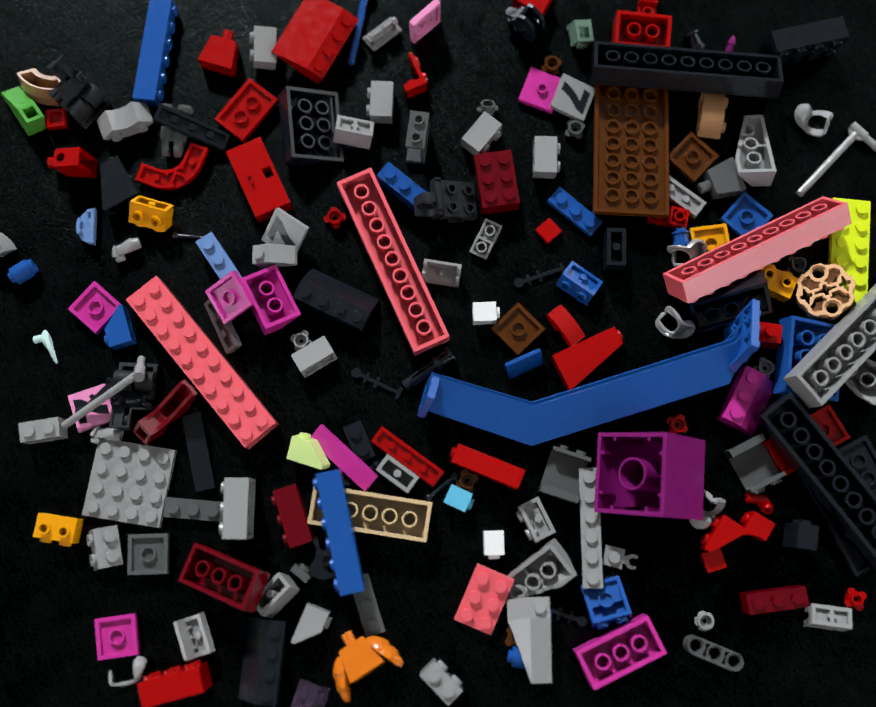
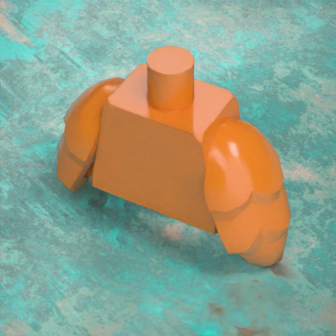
(360, 659)

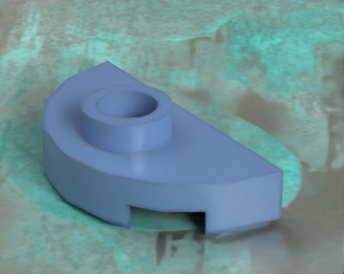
(87, 226)

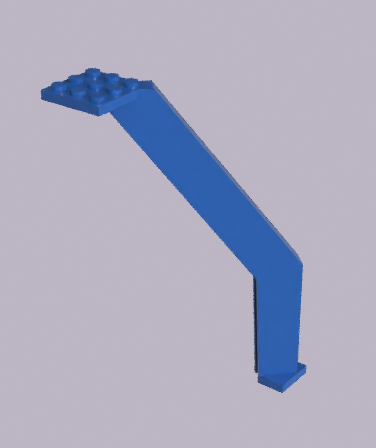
(598, 401)

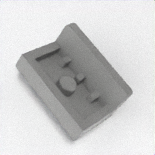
(535, 519)
(104, 547)
(194, 636)

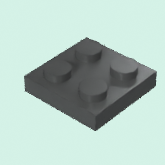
(148, 554)

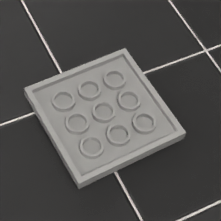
(129, 482)

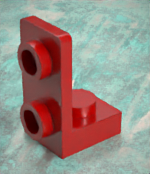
(416, 86)

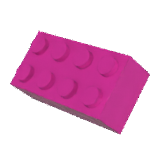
(619, 651)

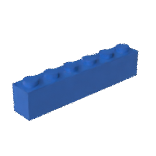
(155, 52)
(340, 532)

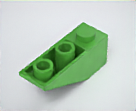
(25, 110)

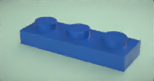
(574, 211)

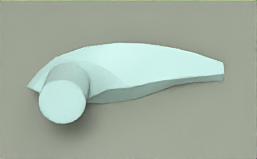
(48, 343)

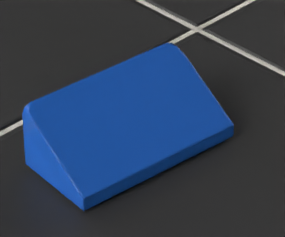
(524, 363)

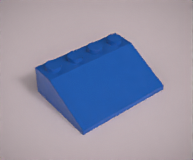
(797, 339)

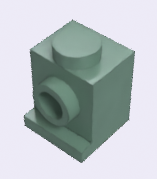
(580, 33)

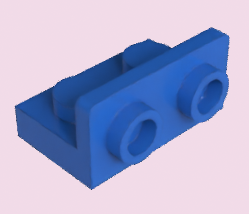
(579, 283)

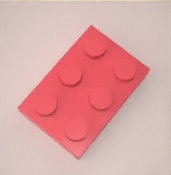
(484, 599)

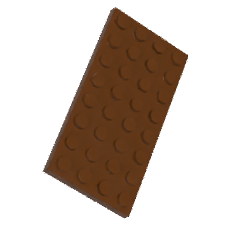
(631, 151)

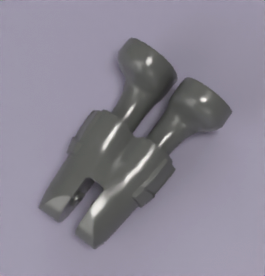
(169, 136)

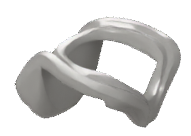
(805, 112)
(693, 249)
(683, 330)
(708, 516)
(139, 665)

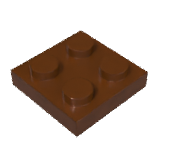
(692, 157)
(518, 329)

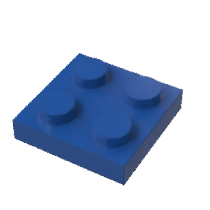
(745, 215)

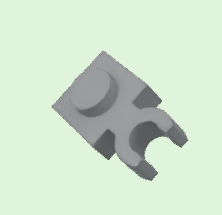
(616, 557)

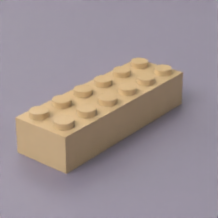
(382, 514)

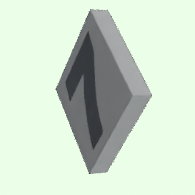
(572, 98)
(285, 230)

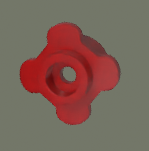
(334, 212)
(680, 419)
(849, 599)

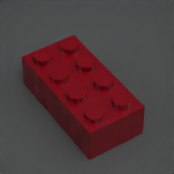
(224, 577)

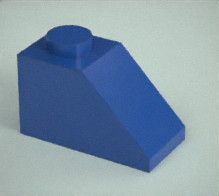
(120, 330)

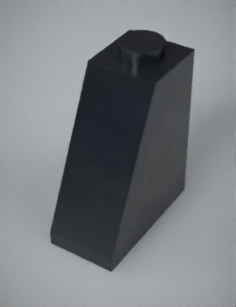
(116, 186)

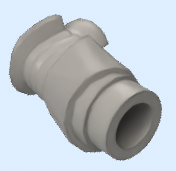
(127, 246)
(107, 433)

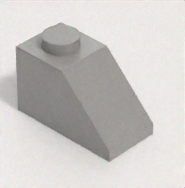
(271, 254)
(311, 623)

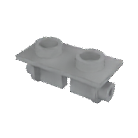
(382, 33)

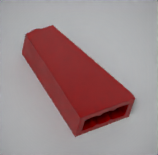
(582, 358)
(487, 466)

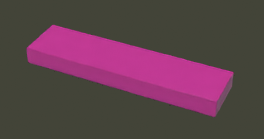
(345, 458)

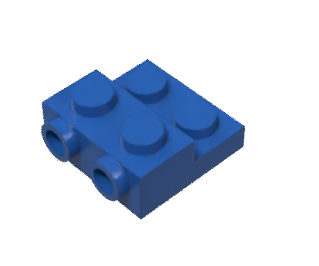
(607, 603)

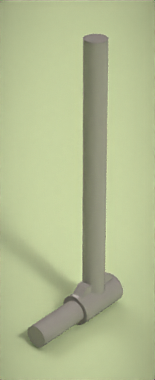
(856, 133)
(138, 375)

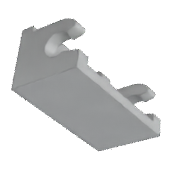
(353, 132)
(441, 272)
(314, 356)
(828, 617)

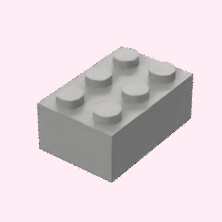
(237, 508)

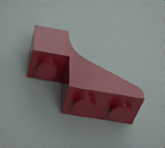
(169, 410)

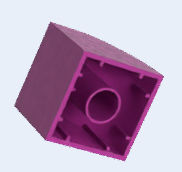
(650, 475)

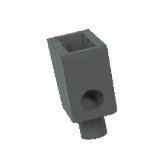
(722, 181)

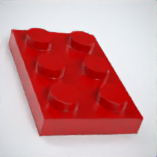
(246, 110)

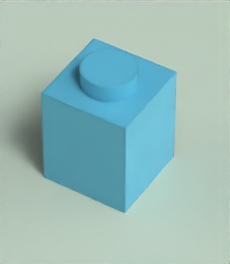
(459, 498)

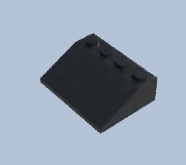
(309, 126)

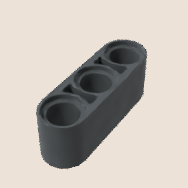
(722, 654)

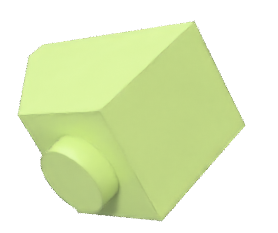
(307, 451)

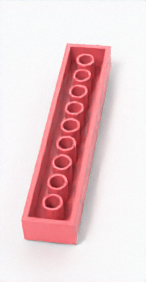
(757, 249)
(393, 261)
(202, 362)

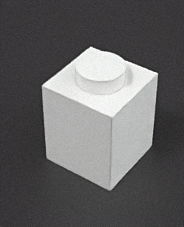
(485, 313)
(493, 544)

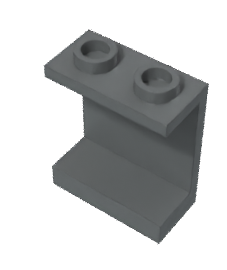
(417, 137)
(753, 464)
(561, 473)

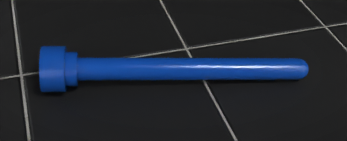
(357, 32)

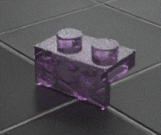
(310, 695)

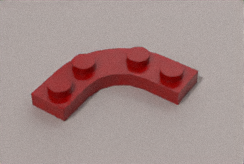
(178, 176)

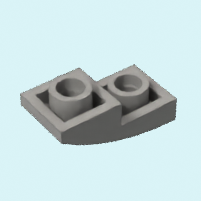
(486, 239)

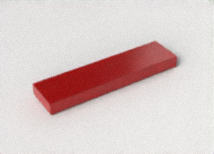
(407, 456)

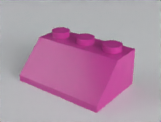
(273, 299)
(746, 400)

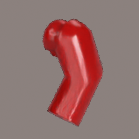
(762, 502)

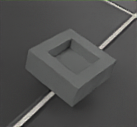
(302, 572)

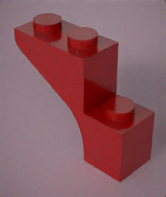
(726, 530)

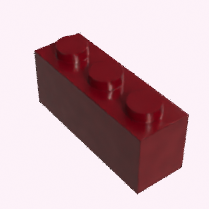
(292, 516)
(774, 599)

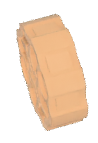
(813, 286)

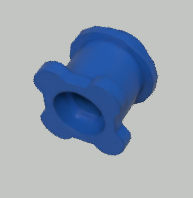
(681, 236)

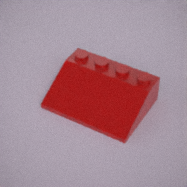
(315, 37)

